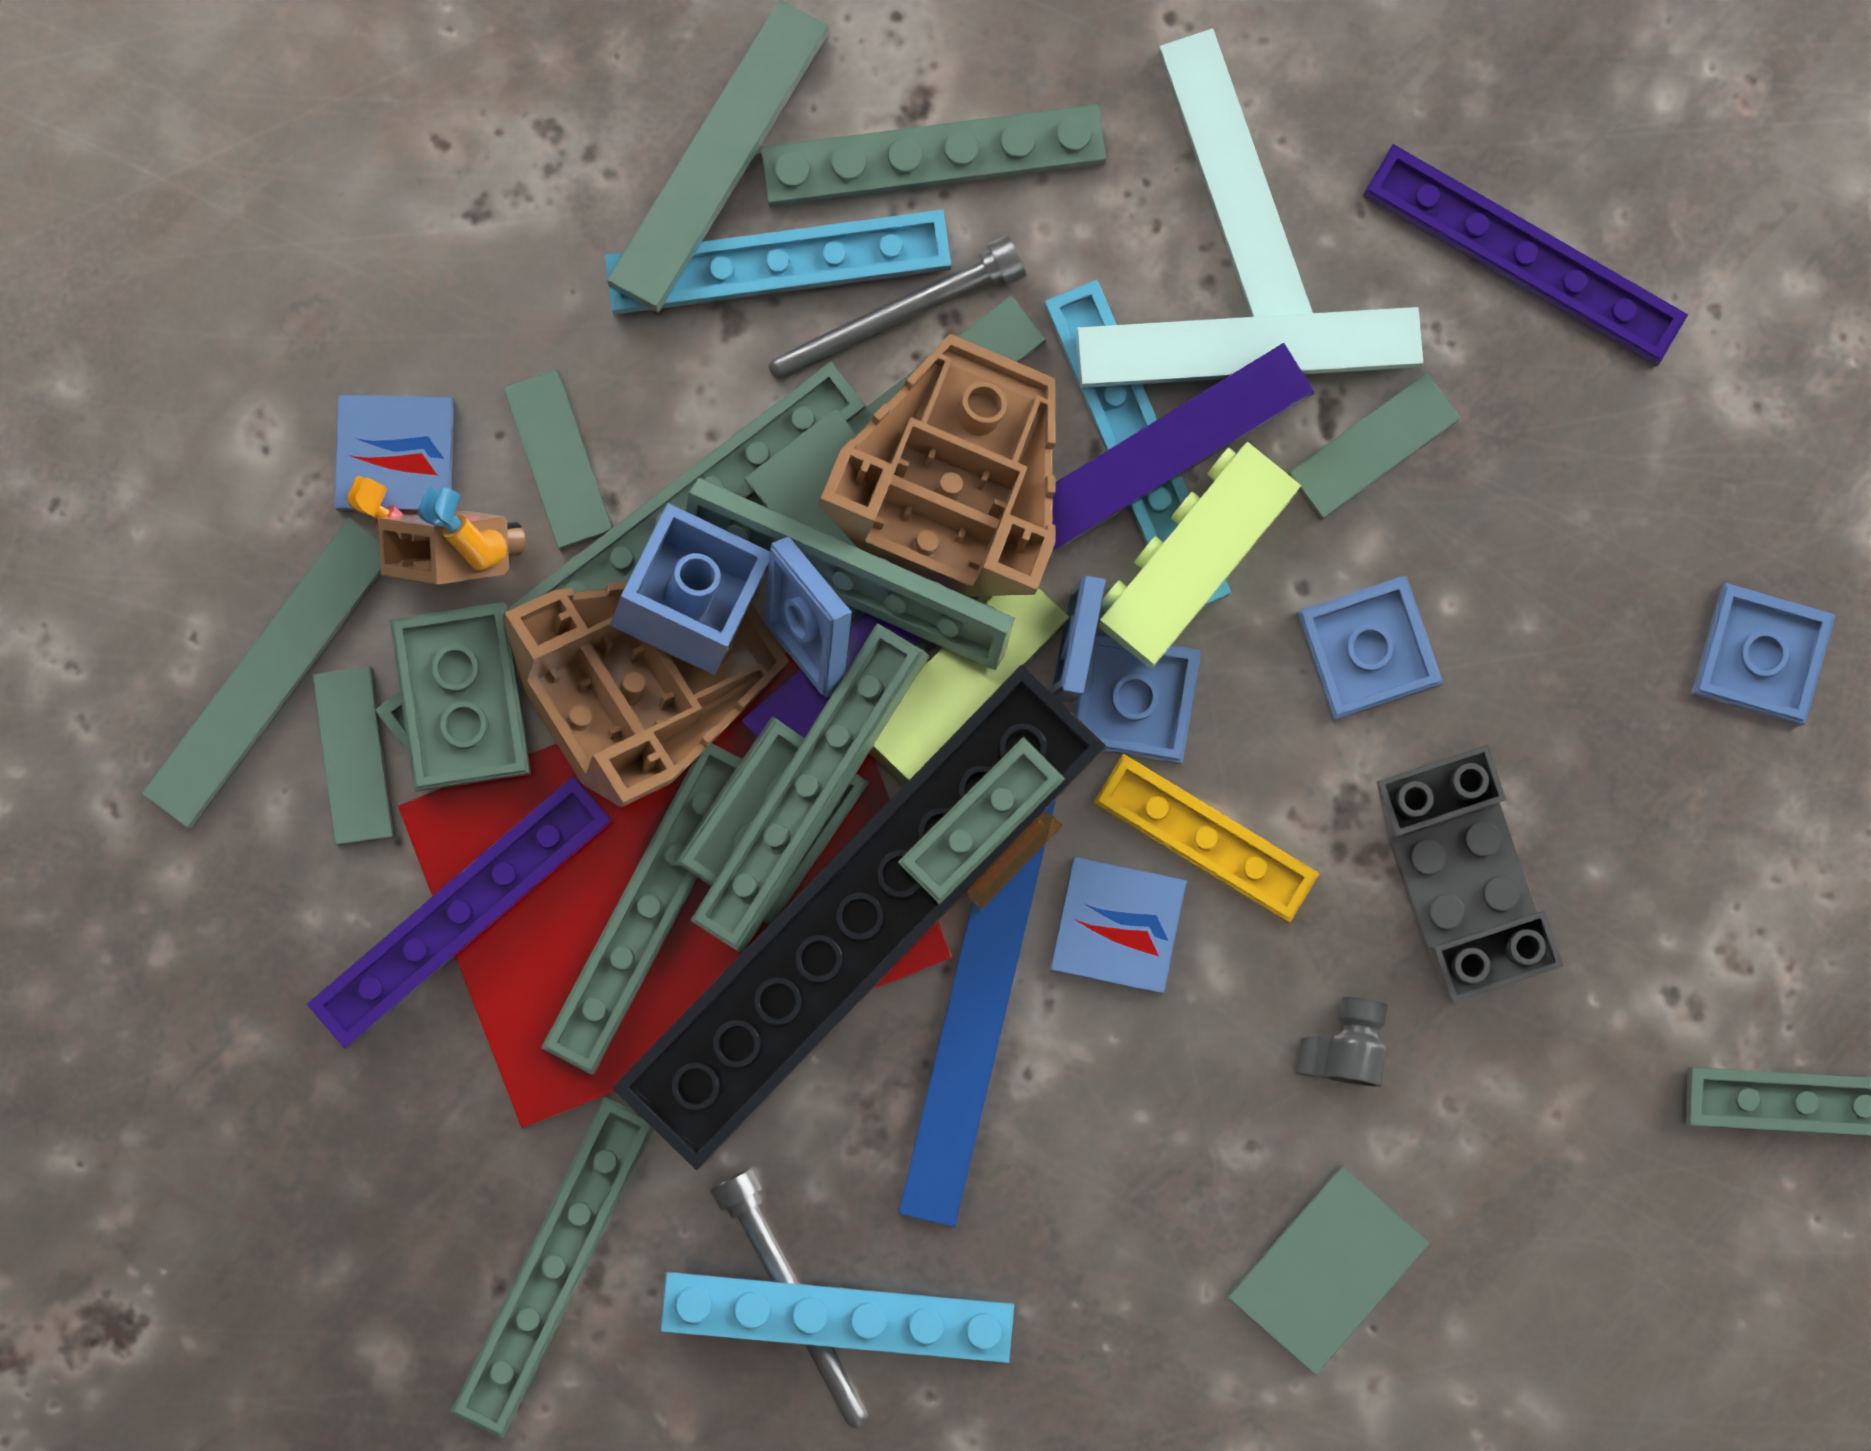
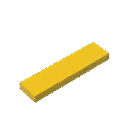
(1206, 838)

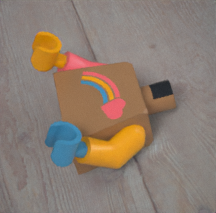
(438, 541)

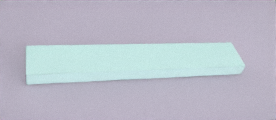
(1233, 176)
(1222, 346)

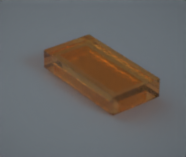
(1013, 860)

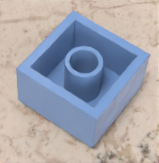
(690, 589)

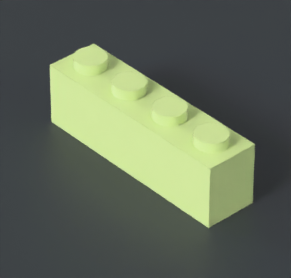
(1197, 555)
(955, 687)

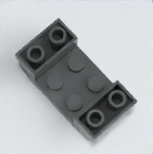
(1465, 875)

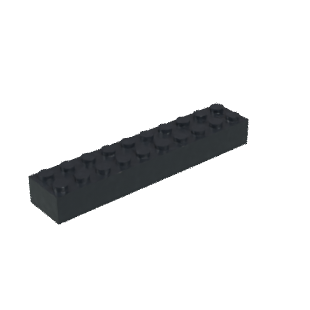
(837, 935)

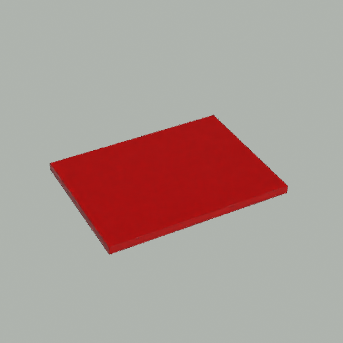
(537, 949)

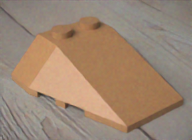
(956, 474)
(622, 706)

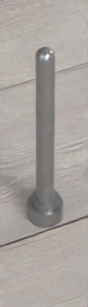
(996, 265)
(742, 1201)

